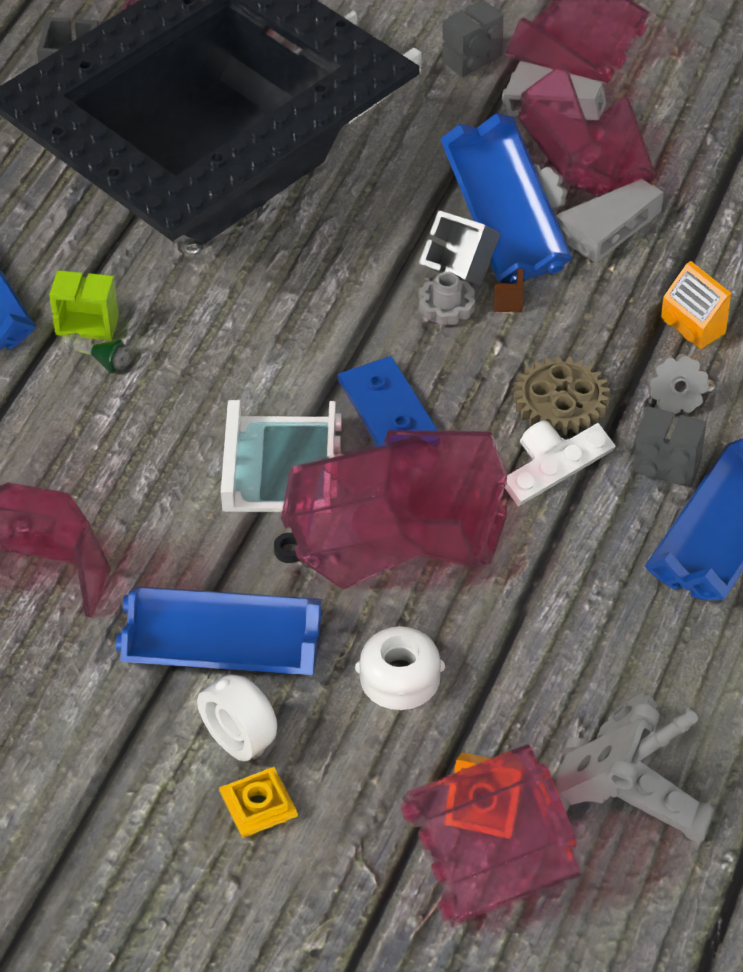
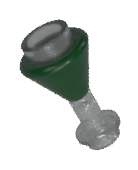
(110, 355)

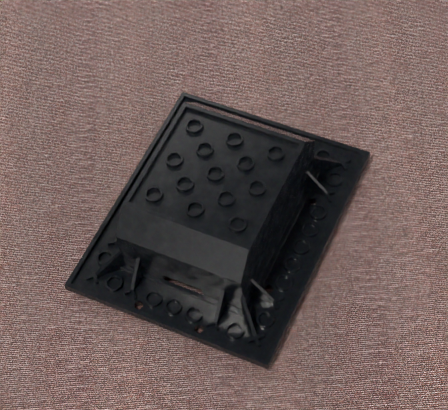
(200, 110)

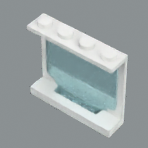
(264, 450)

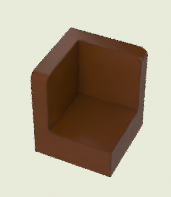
(509, 296)

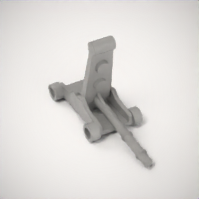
(617, 771)

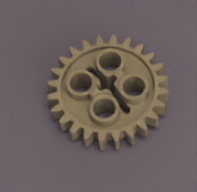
(561, 394)

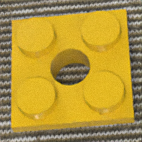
(255, 817)

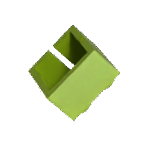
(84, 305)

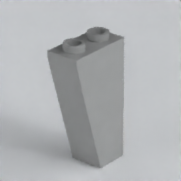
(589, 91)
(610, 219)

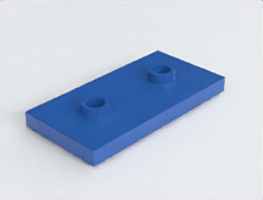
(384, 399)

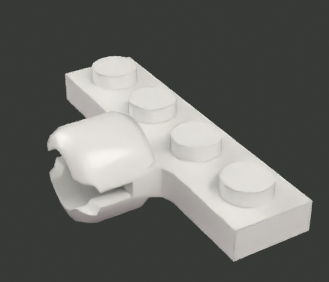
(554, 458)

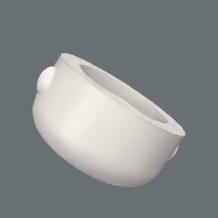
(400, 686)
(238, 716)

